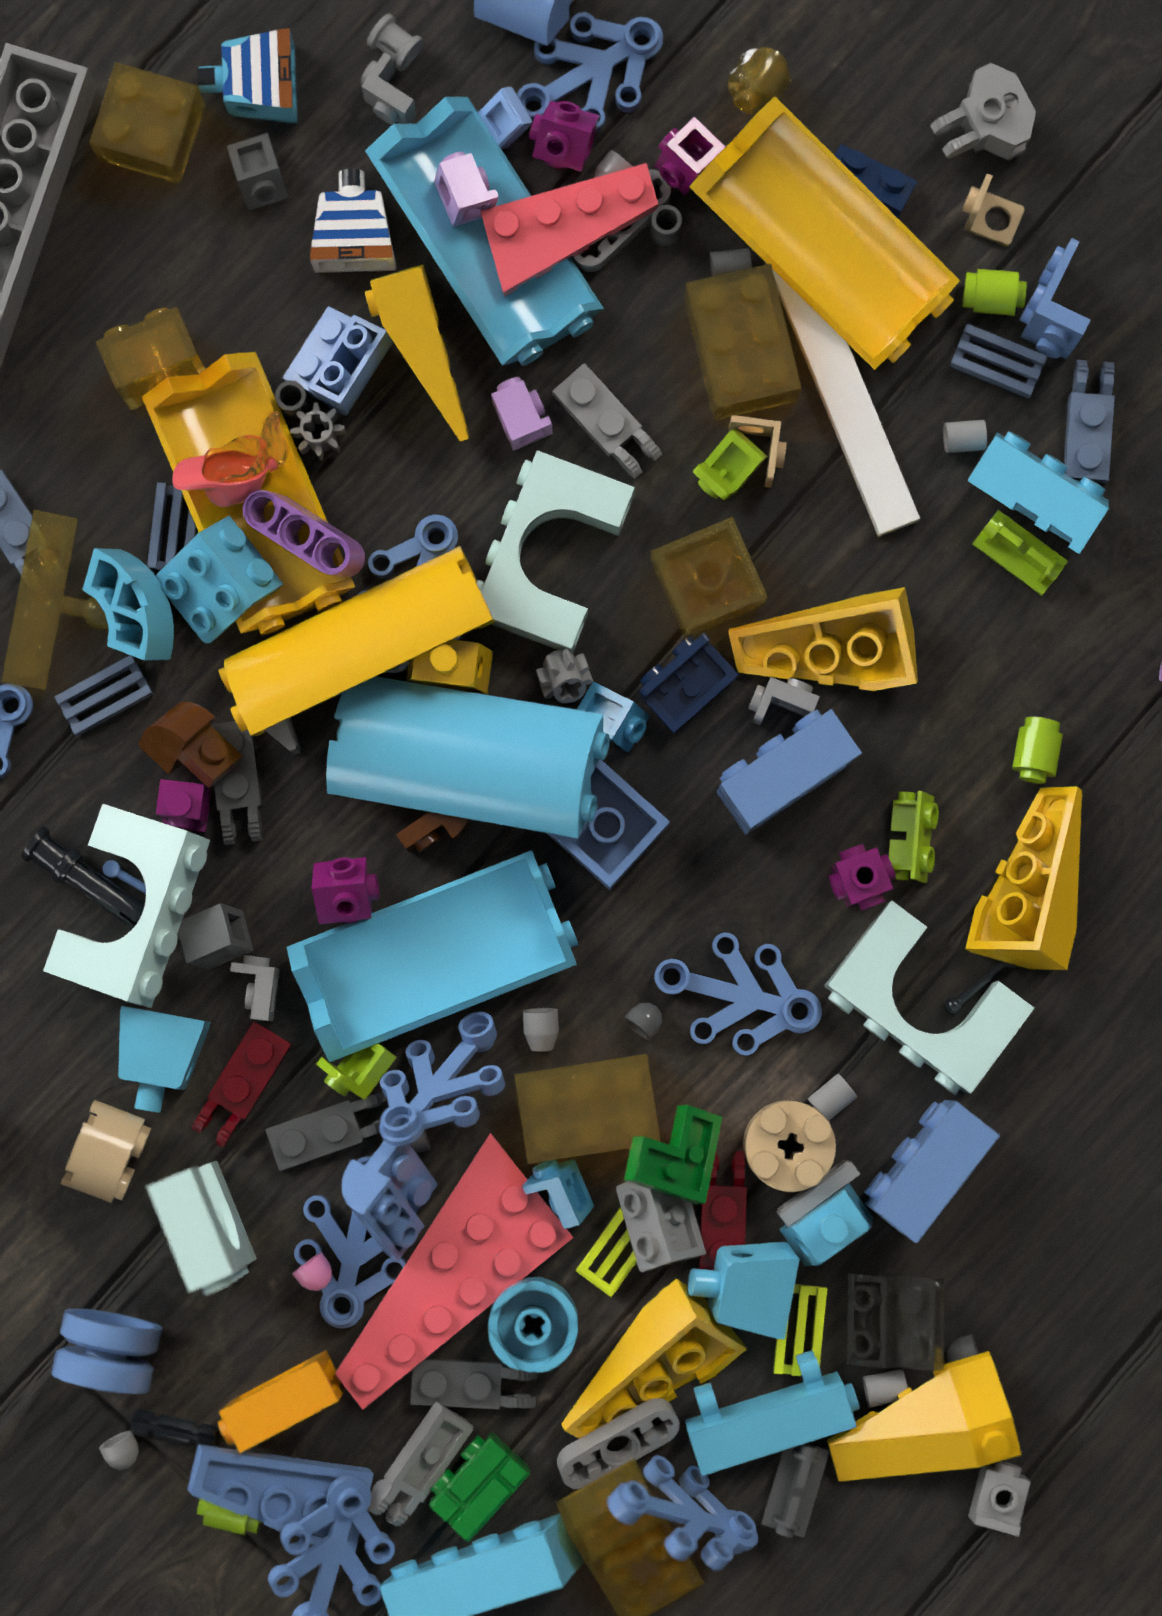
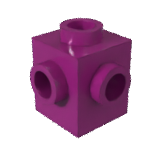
(564, 135)
(686, 154)
(845, 883)
(344, 890)

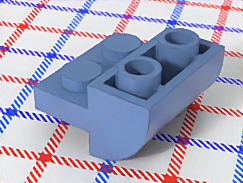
(529, 18)
(339, 359)
(388, 1195)

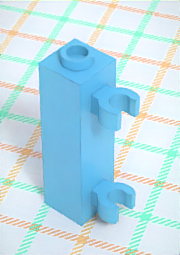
(772, 1420)

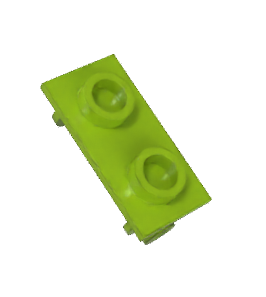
(1020, 552)
(915, 852)

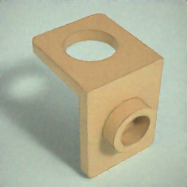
(977, 206)
(764, 428)

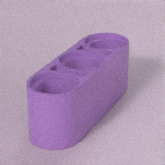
(284, 531)

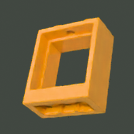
(281, 1402)

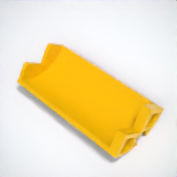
(825, 234)
(209, 412)
(354, 641)

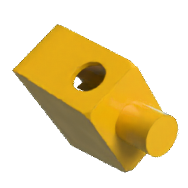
(453, 667)

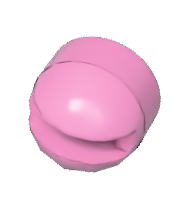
(314, 1273)

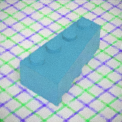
(485, 1574)

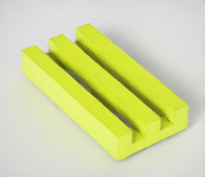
(597, 1277)
(817, 1333)

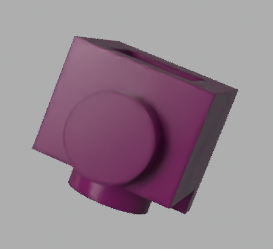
(184, 805)

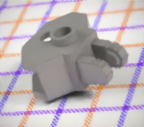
(990, 115)

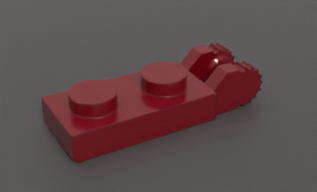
(244, 1080)
(724, 1212)

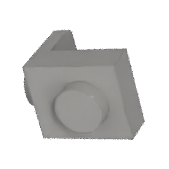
(388, 101)
(791, 695)

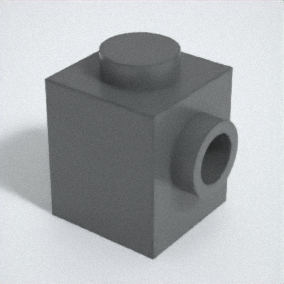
(214, 937)

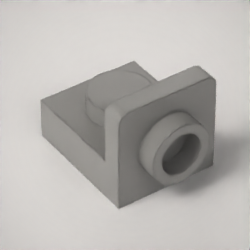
(262, 994)

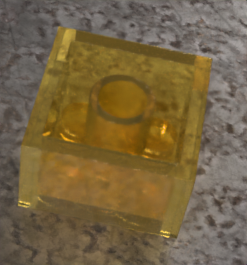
(147, 122)
(149, 353)
(708, 577)

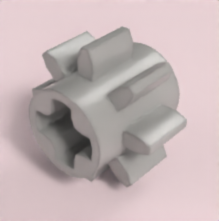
(308, 426)
(564, 676)

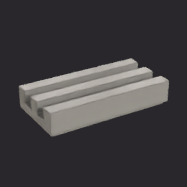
(810, 1198)

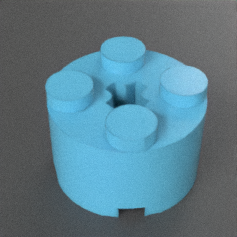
(531, 1350)

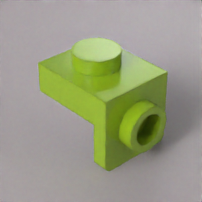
(729, 465)
(358, 1071)

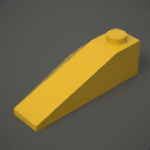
(412, 323)
(845, 642)
(1035, 899)
(660, 1352)
(940, 1426)

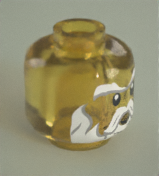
(758, 79)

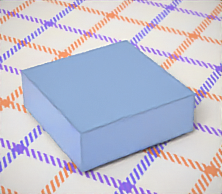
(505, 117)

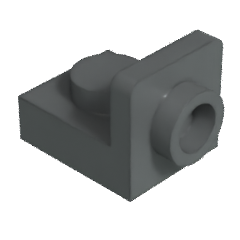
(257, 171)

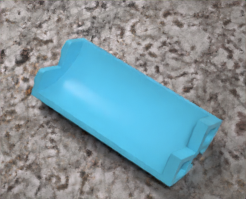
(542, 307)
(467, 755)
(432, 955)

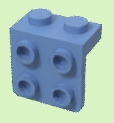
(1050, 325)

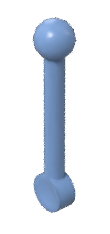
(113, 869)

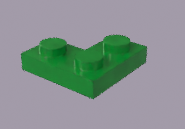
(682, 1166)

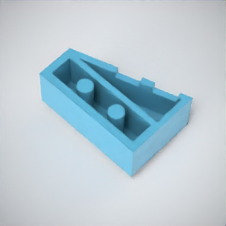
(1040, 489)

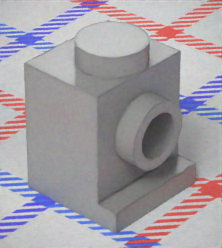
(985, 1510)

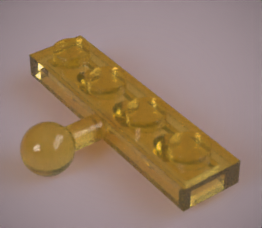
(43, 600)

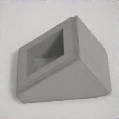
(285, 735)

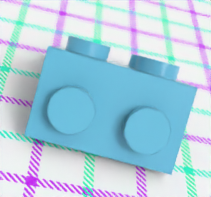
(217, 579)

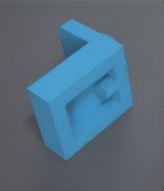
(621, 717)
(566, 1190)

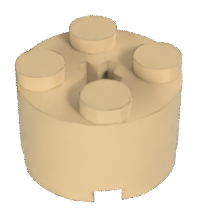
(104, 1152)
(804, 1167)

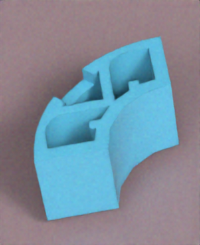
(133, 604)

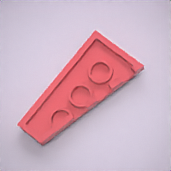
(552, 226)

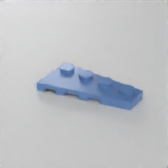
(269, 1486)

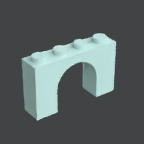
(549, 492)
(135, 963)
(958, 1055)
(203, 1227)

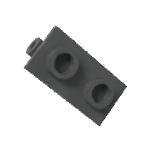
(795, 1489)

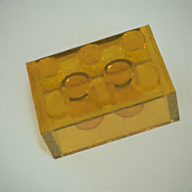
(742, 341)
(586, 1108)

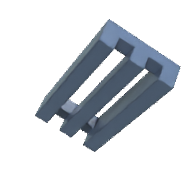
(1004, 346)
(158, 524)
(71, 712)

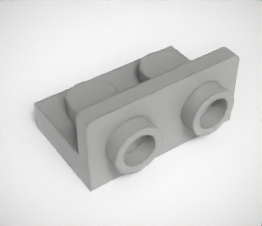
(659, 1227)

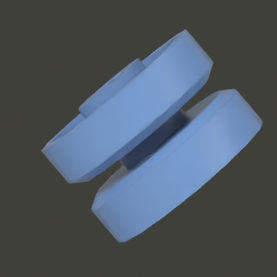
(106, 1351)

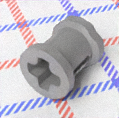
(395, 42)

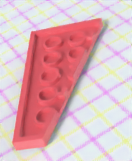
(468, 1256)

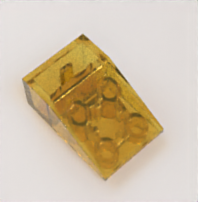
(626, 1558)

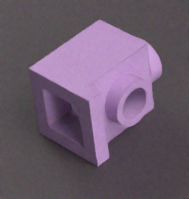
(463, 188)
(520, 413)

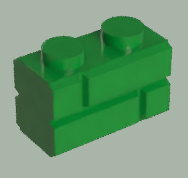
(478, 1485)

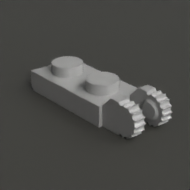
(604, 418)
(419, 1464)

